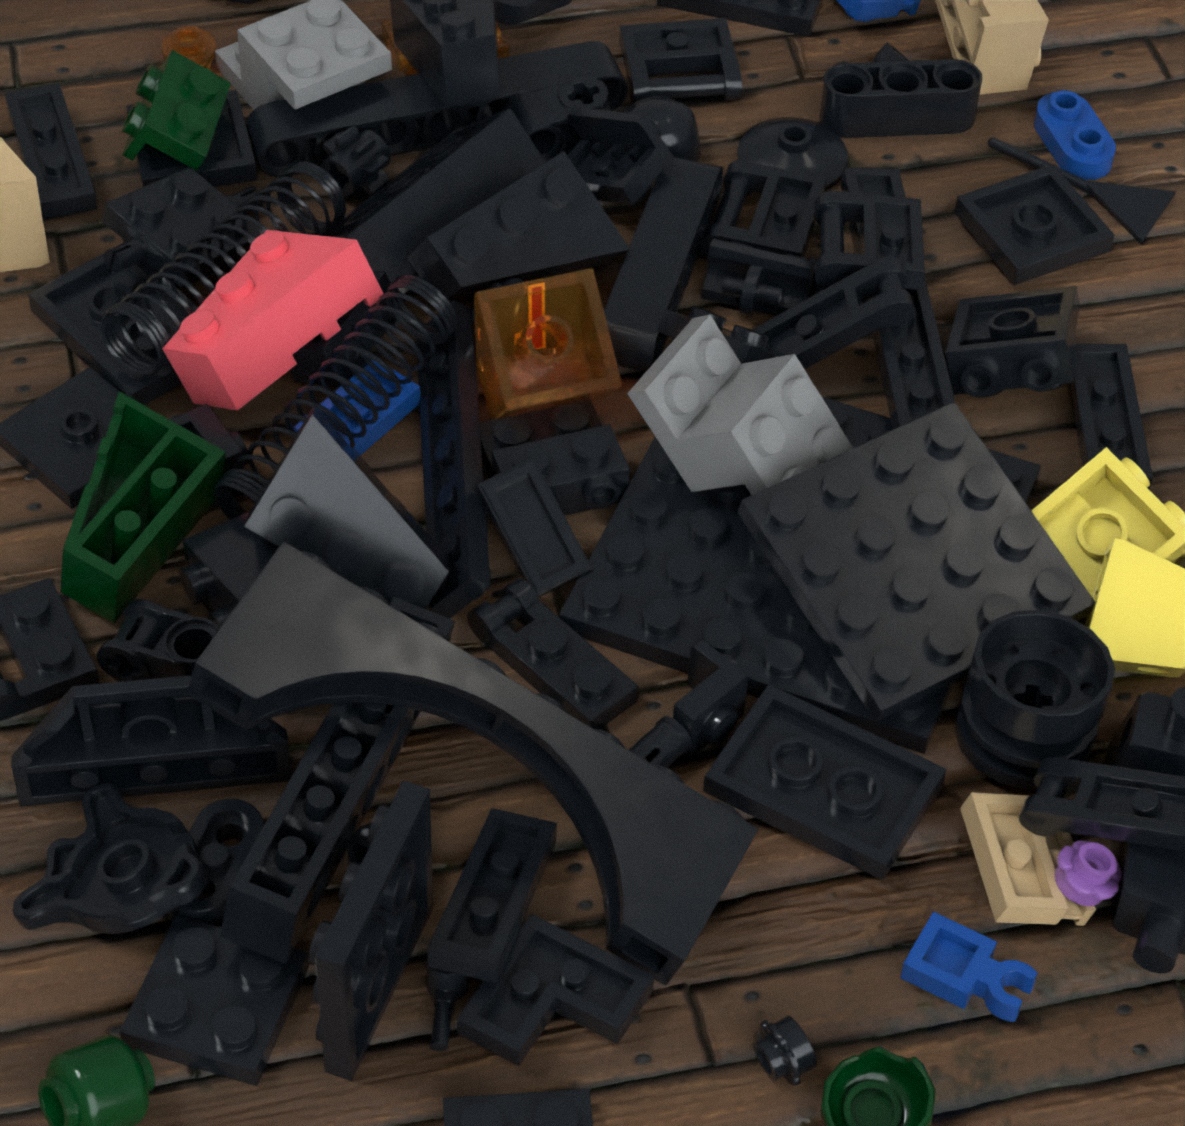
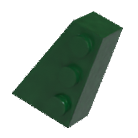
(138, 506)

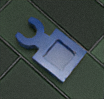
(960, 963)

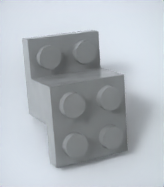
(302, 55)
(734, 419)

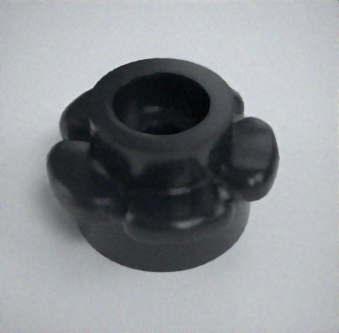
(784, 1050)

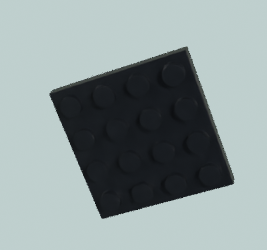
(910, 556)

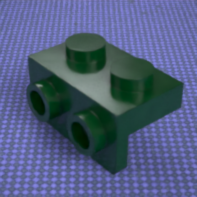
(176, 110)

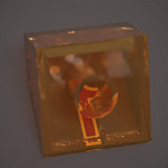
(543, 344)

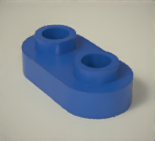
(1074, 135)

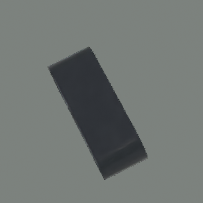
(900, 98)

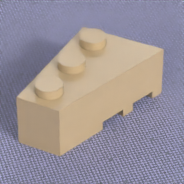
(997, 38)

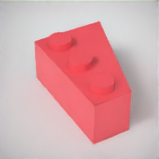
(267, 311)

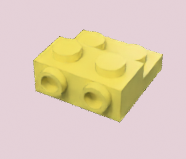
(1108, 502)

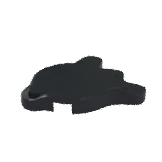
(118, 872)

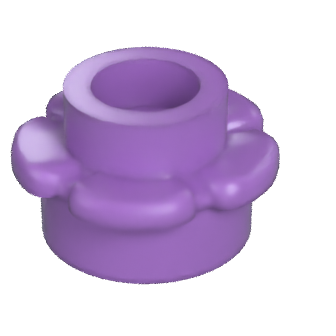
(1087, 873)

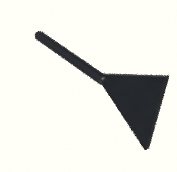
(1132, 206)

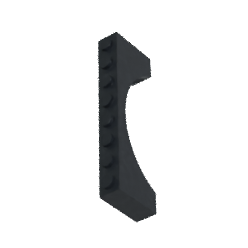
(321, 640)

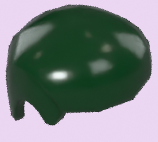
(878, 1091)

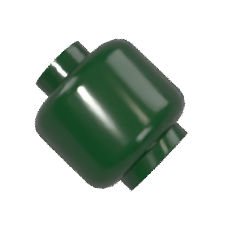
(97, 1085)

